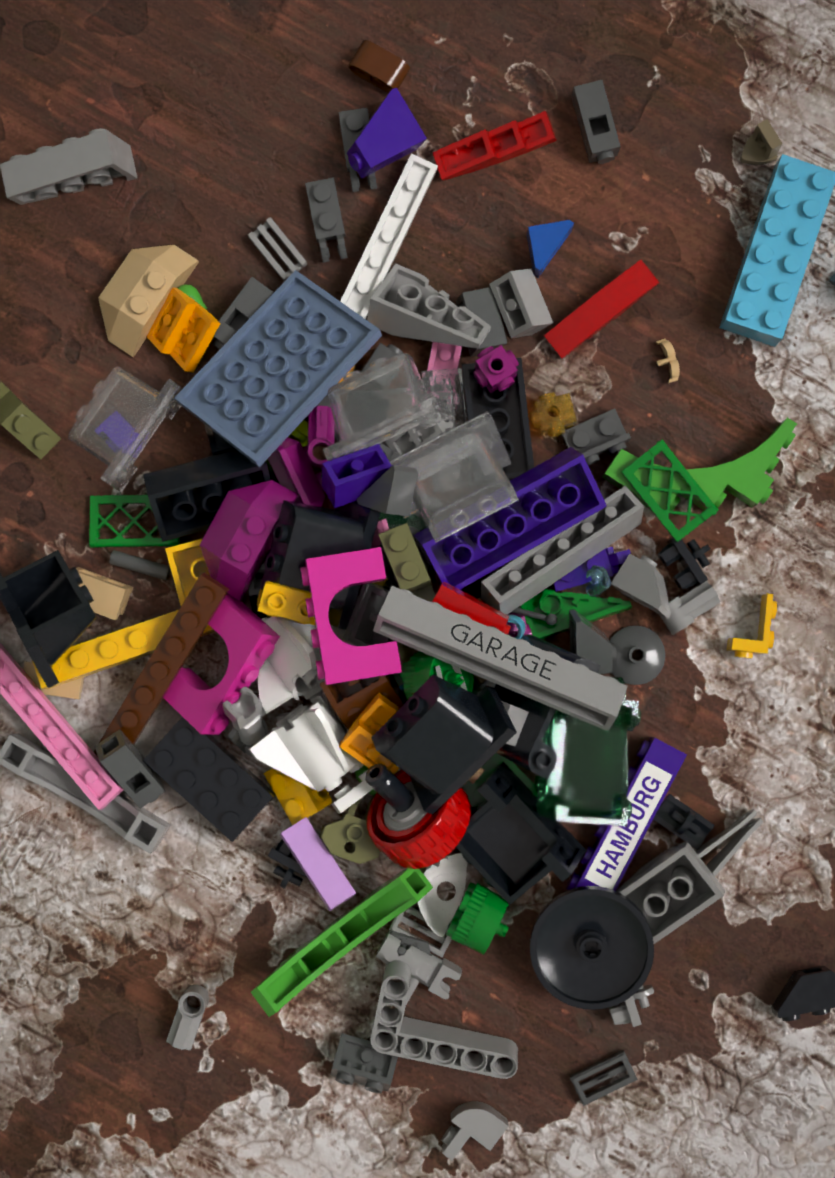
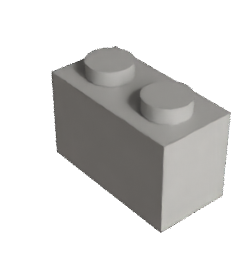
(521, 303)

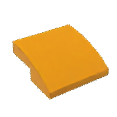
(183, 329)
(358, 738)

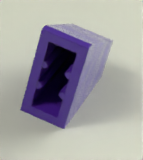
(386, 137)

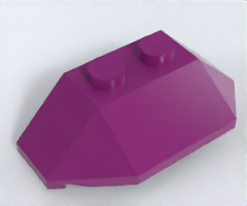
(296, 473)
(243, 534)

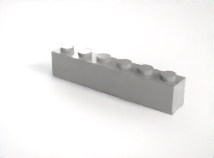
(562, 553)

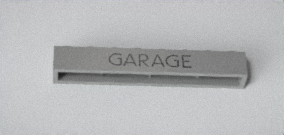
(500, 658)

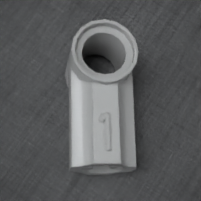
(689, 606)
(187, 1018)

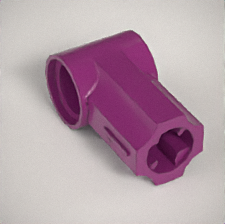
(320, 432)

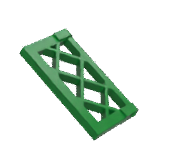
(663, 515)
(119, 541)

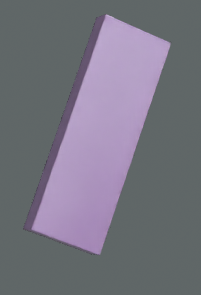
(317, 864)

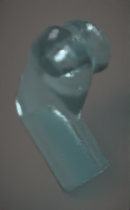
(600, 582)

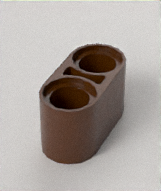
(378, 66)

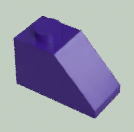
(353, 474)

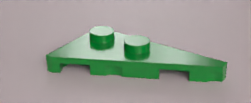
(560, 603)

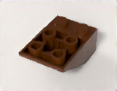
(352, 697)

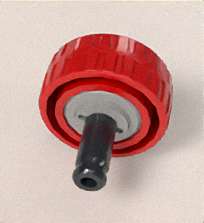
(402, 826)

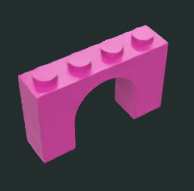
(326, 578)
(248, 646)

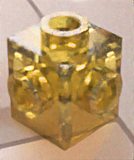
(560, 406)

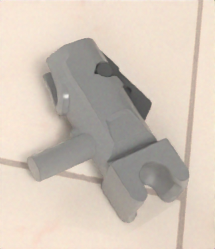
(246, 720)
(423, 965)

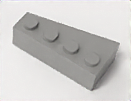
(68, 167)

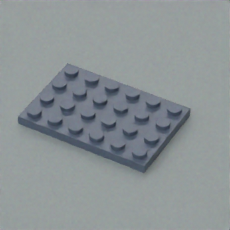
(278, 367)

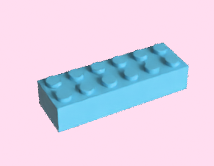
(778, 250)

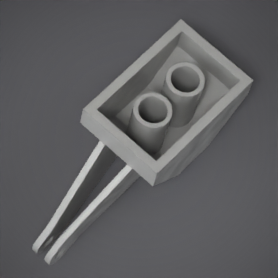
(679, 883)

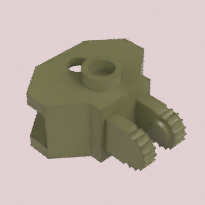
(352, 830)

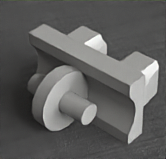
(627, 1011)

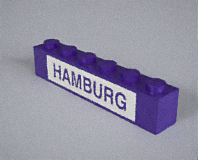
(616, 845)

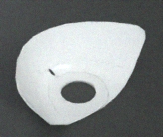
(433, 909)

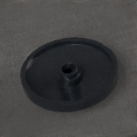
(591, 947)

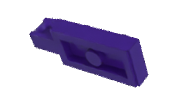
(605, 558)

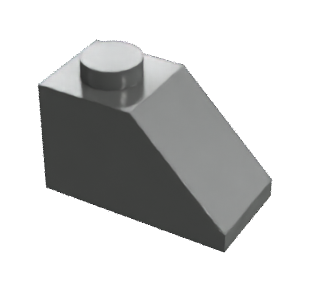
(590, 642)

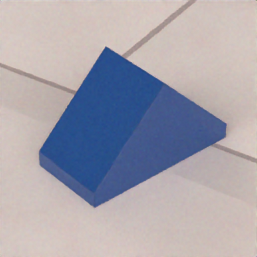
(545, 242)

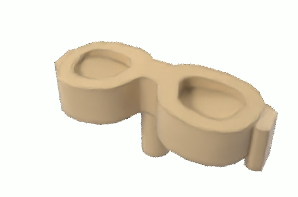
(670, 359)

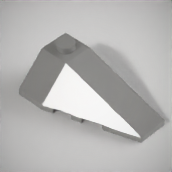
(415, 310)

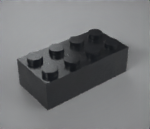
(508, 412)
(191, 493)
(209, 778)

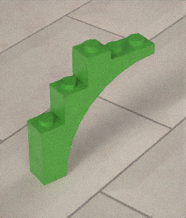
(742, 477)
(339, 938)

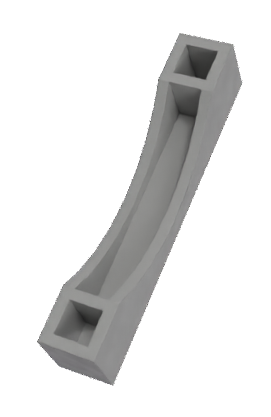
(121, 814)

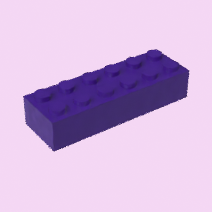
(549, 502)

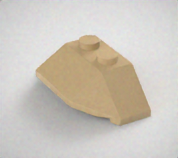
(139, 291)

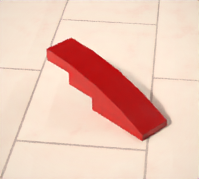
(494, 147)
(601, 309)

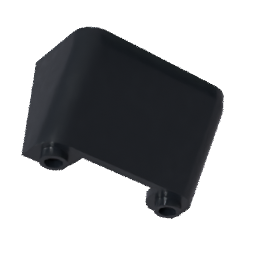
(529, 749)

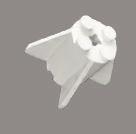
(292, 665)
(308, 746)

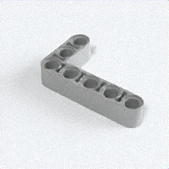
(433, 1035)

